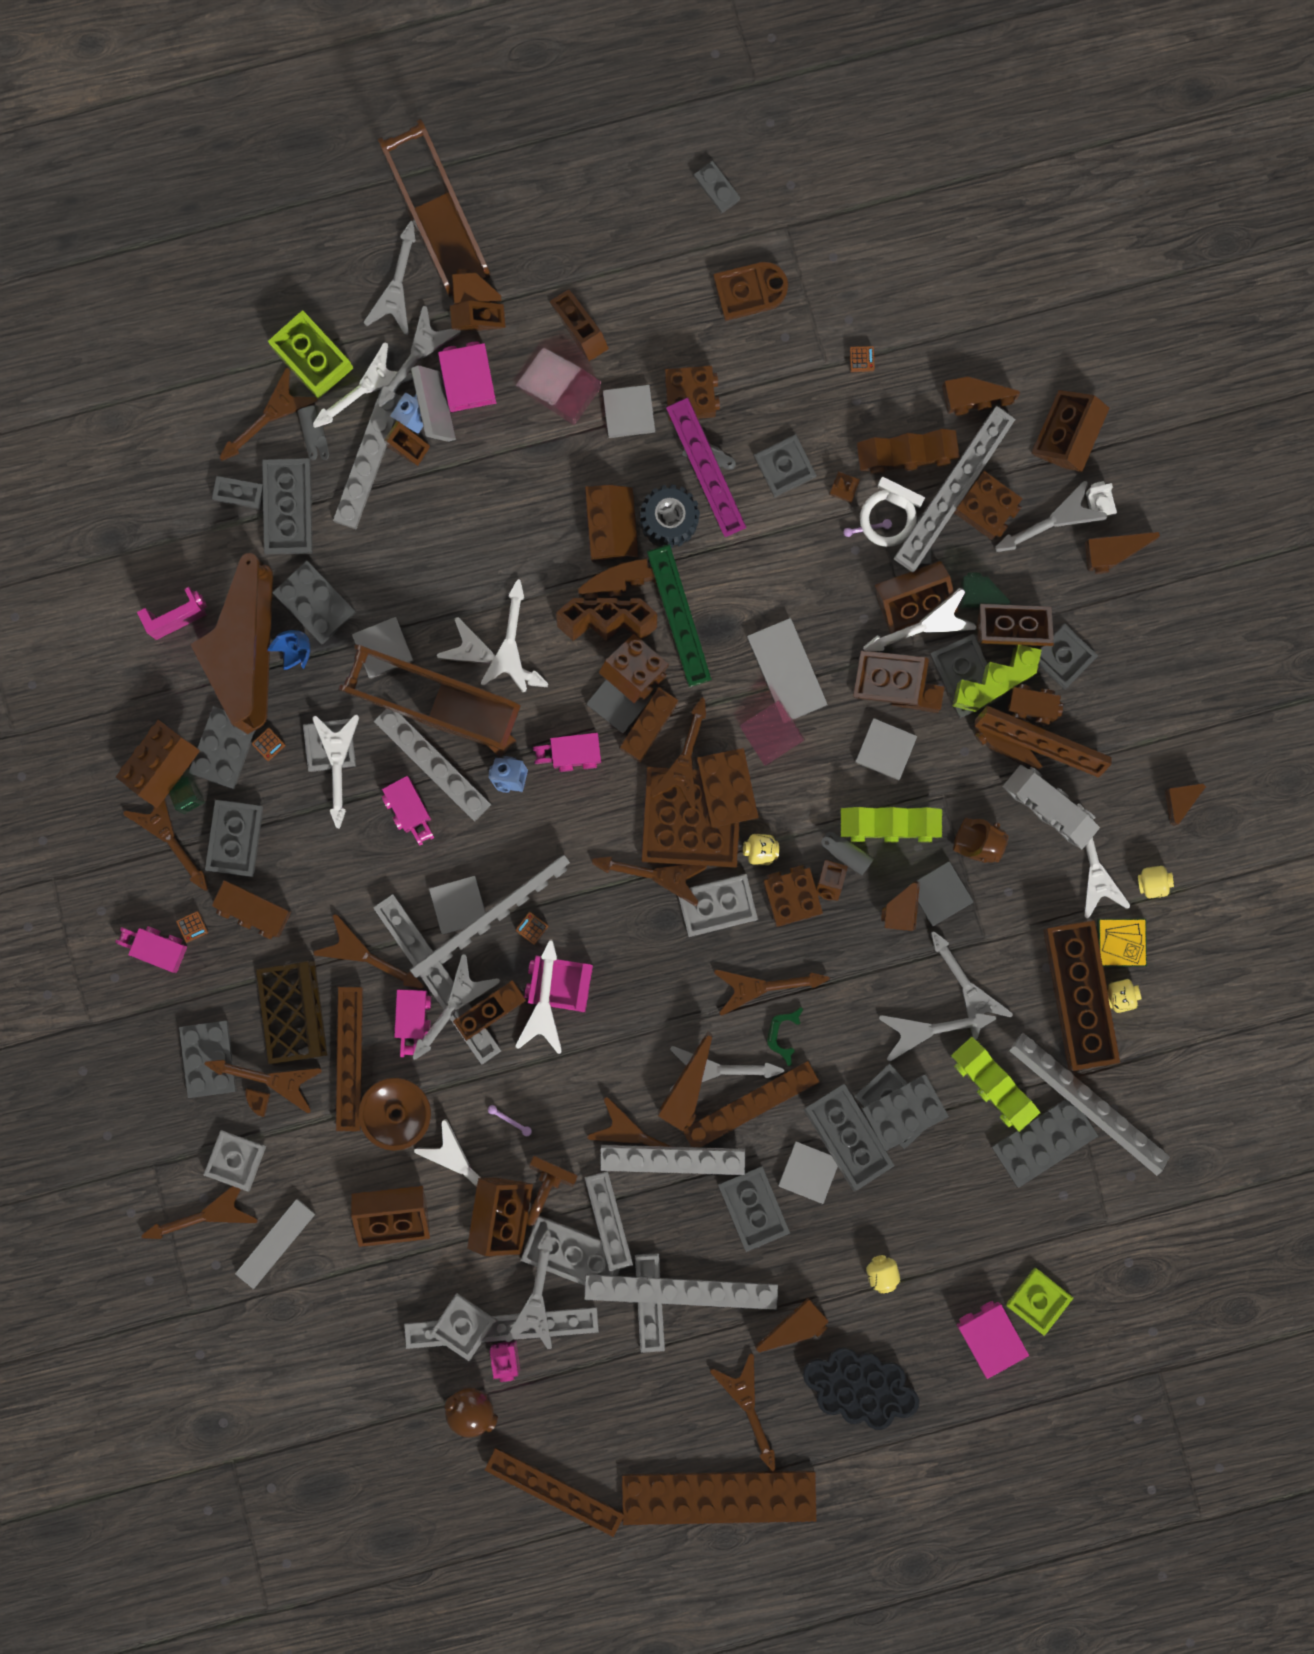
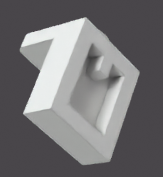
(1101, 498)

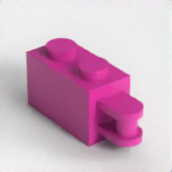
(570, 752)
(408, 808)
(153, 948)
(411, 1018)
(505, 1360)

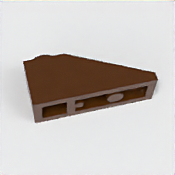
(579, 325)
(1110, 551)
(1008, 749)
(797, 1326)

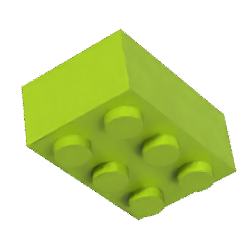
(310, 354)

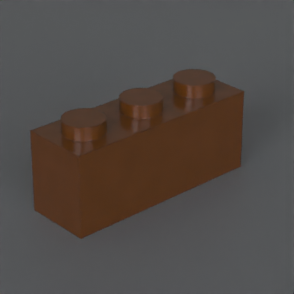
(649, 725)
(250, 910)

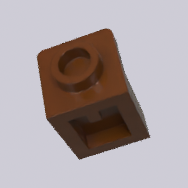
(831, 880)

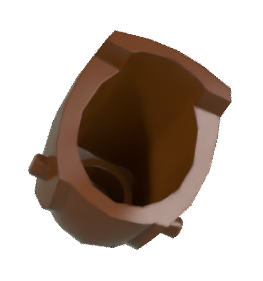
(980, 840)

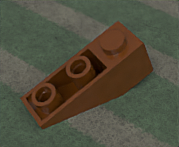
(973, 393)
(489, 1010)

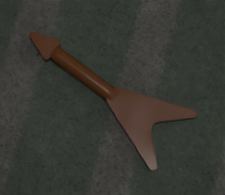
(279, 405)
(681, 772)
(161, 826)
(671, 878)
(352, 949)
(750, 988)
(284, 1083)
(623, 1129)
(220, 1210)
(743, 1392)

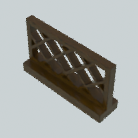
(311, 1011)

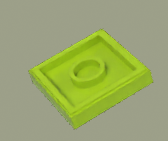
(1039, 1301)

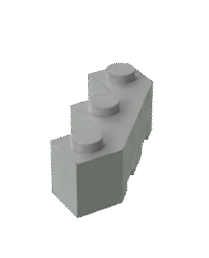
(1051, 806)

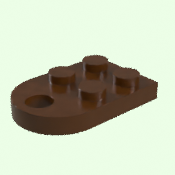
(748, 290)

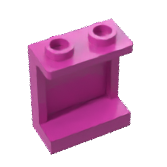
(467, 376)
(176, 618)
(568, 984)
(992, 1339)

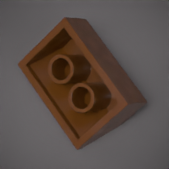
(1070, 430)
(611, 522)
(913, 595)
(1015, 625)
(390, 1216)
(499, 1217)

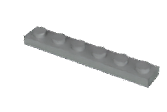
(366, 464)
(433, 764)
(673, 1159)

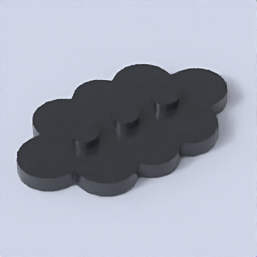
(861, 1388)

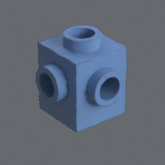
(408, 413)
(508, 774)

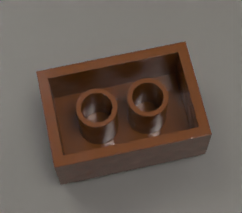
(157, 763)

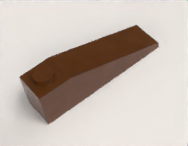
(682, 1100)

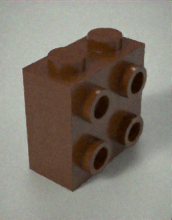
(696, 384)
(989, 506)
(634, 669)
(1033, 705)
(792, 896)

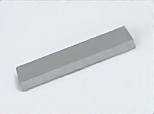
(608, 1221)
(275, 1243)
(650, 1313)

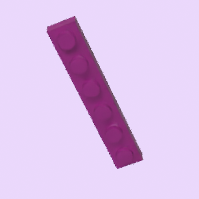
(706, 467)

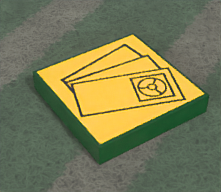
(1122, 942)

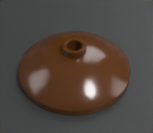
(377, 1117)

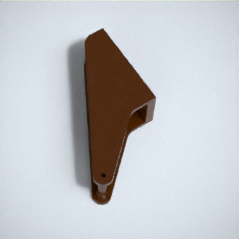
(441, 220)
(237, 649)
(457, 707)

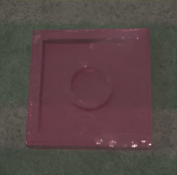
(772, 732)

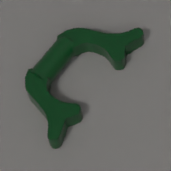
(773, 1033)

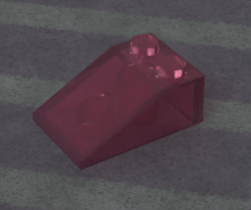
(559, 385)

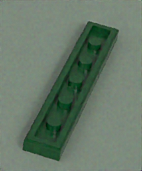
(679, 615)

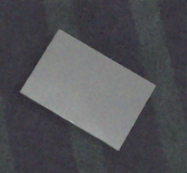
(433, 403)
(719, 906)

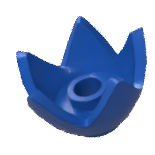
(294, 646)

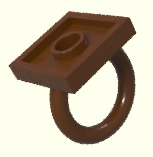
(551, 1177)

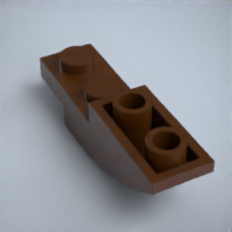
(614, 580)

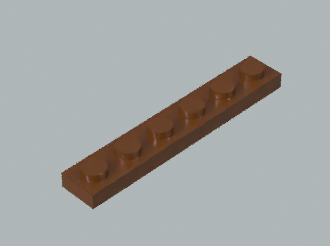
(1043, 741)
(349, 1058)
(751, 1105)
(554, 1492)

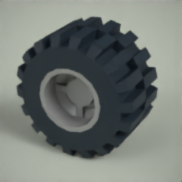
(669, 516)

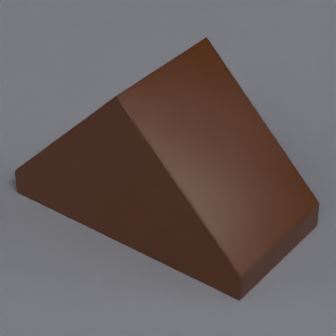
(406, 443)
(1180, 801)

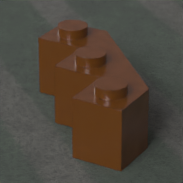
(908, 451)
(606, 617)

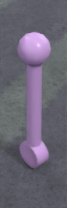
(886, 524)
(525, 1130)

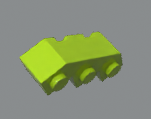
(997, 679)
(891, 823)
(994, 1084)

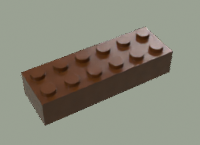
(1081, 996)

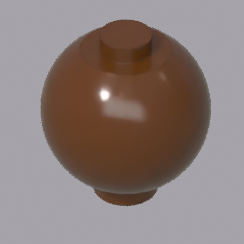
(470, 1413)

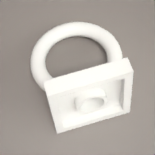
(899, 496)

